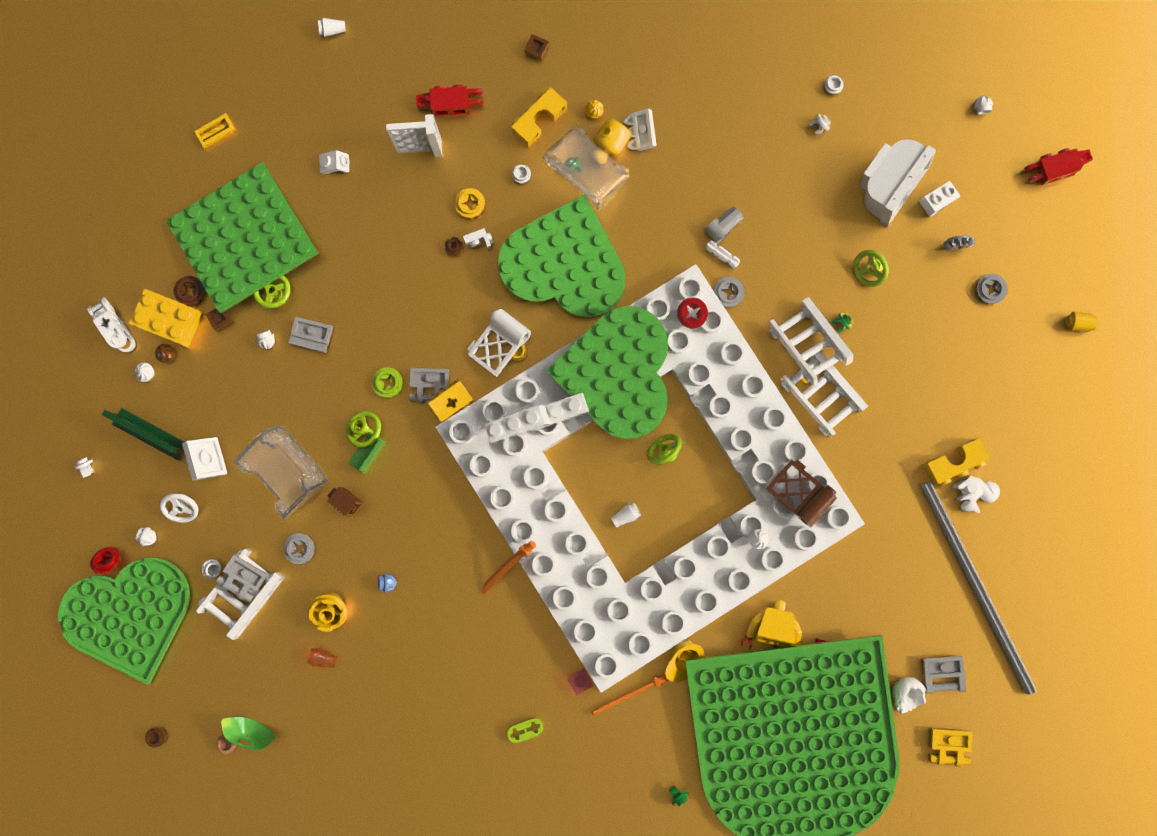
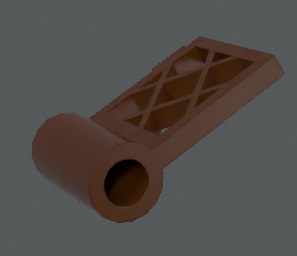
(814, 504)

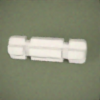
(722, 254)

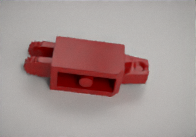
(449, 100)
(1059, 166)

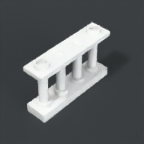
(819, 324)
(842, 389)
(247, 611)

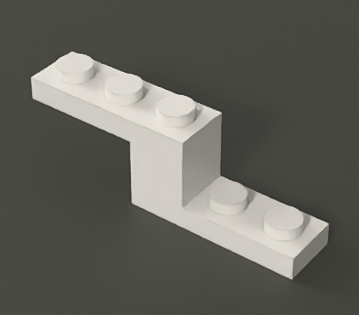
(536, 417)

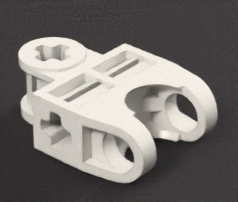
(111, 325)

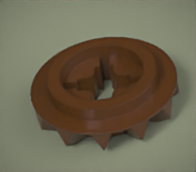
(180, 290)

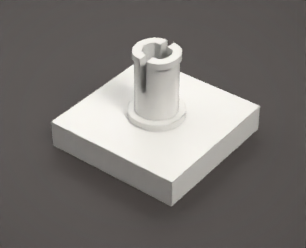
(204, 458)

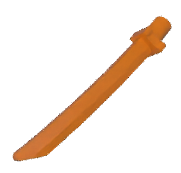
(523, 551)
(657, 681)

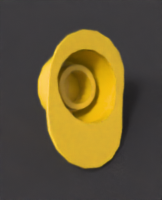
(676, 667)

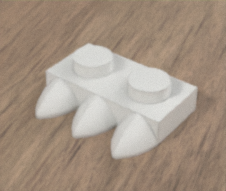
(641, 130)

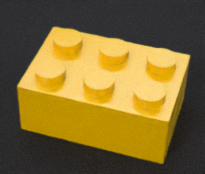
(166, 318)

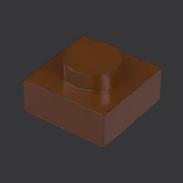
(536, 47)
(218, 320)

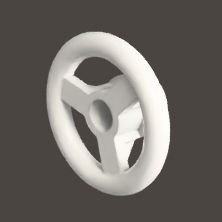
(180, 504)

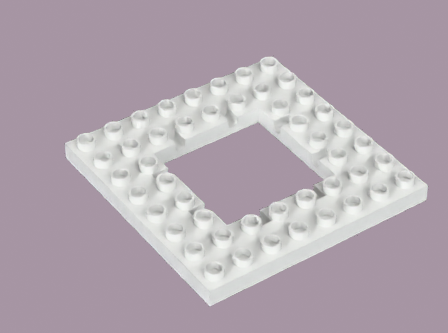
(632, 622)

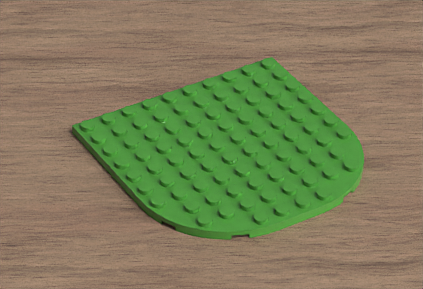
(796, 737)

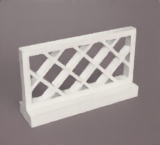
(416, 136)

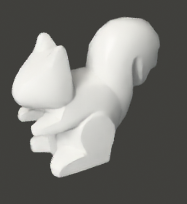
(975, 488)

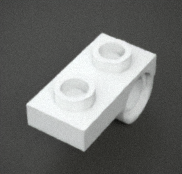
(939, 198)

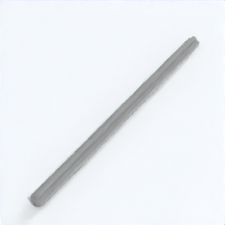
(978, 588)

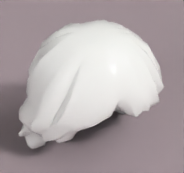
(908, 694)

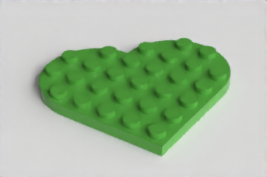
(564, 259)
(618, 371)
(127, 617)

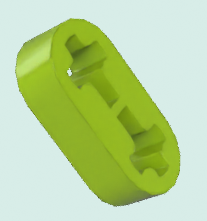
(527, 734)

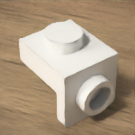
(333, 162)

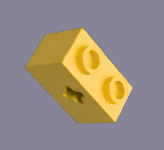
(454, 391)

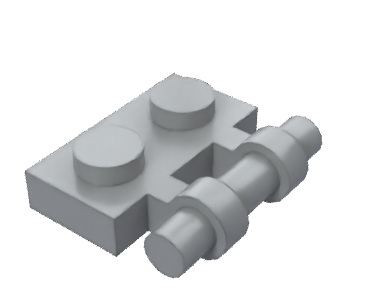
(427, 378)
(243, 572)

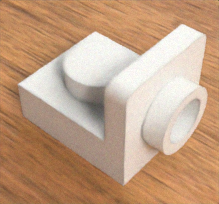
(475, 239)

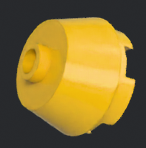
(327, 611)

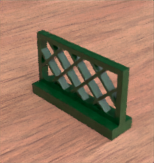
(147, 432)

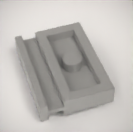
(310, 334)

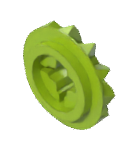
(379, 386)

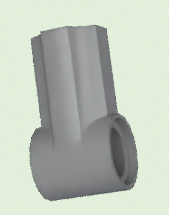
(720, 228)

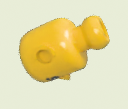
(612, 137)

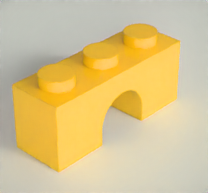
(548, 104)
(972, 455)

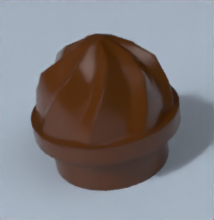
(164, 353)

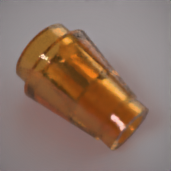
(321, 658)

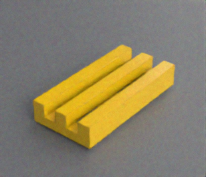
(217, 137)

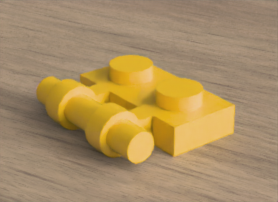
(950, 740)

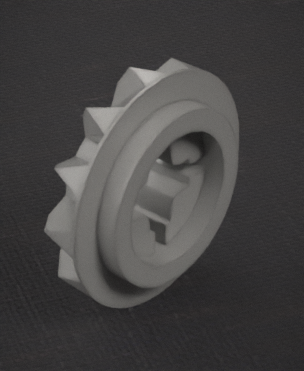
(959, 242)
(737, 287)
(1000, 288)
(290, 547)

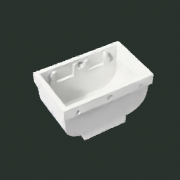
(894, 177)

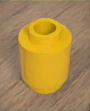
(1081, 321)

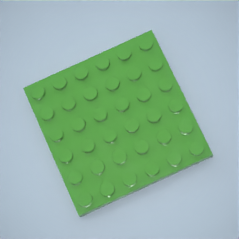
(241, 237)

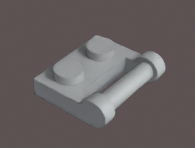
(944, 667)

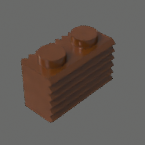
(344, 501)

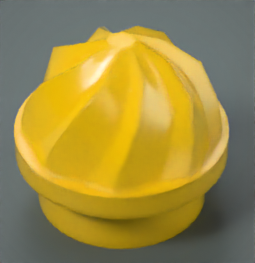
(594, 109)

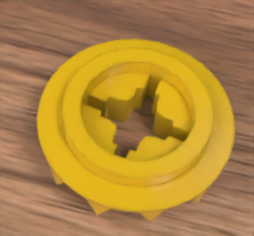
(463, 197)

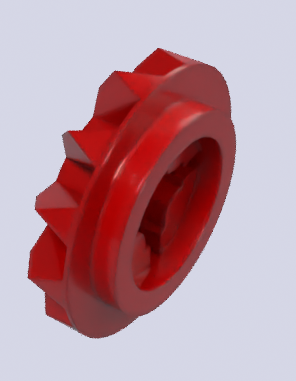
(683, 311)
(97, 562)

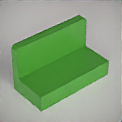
(365, 456)

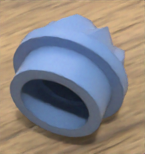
(386, 582)

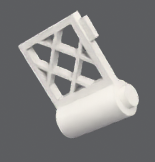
(505, 327)

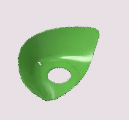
(238, 727)

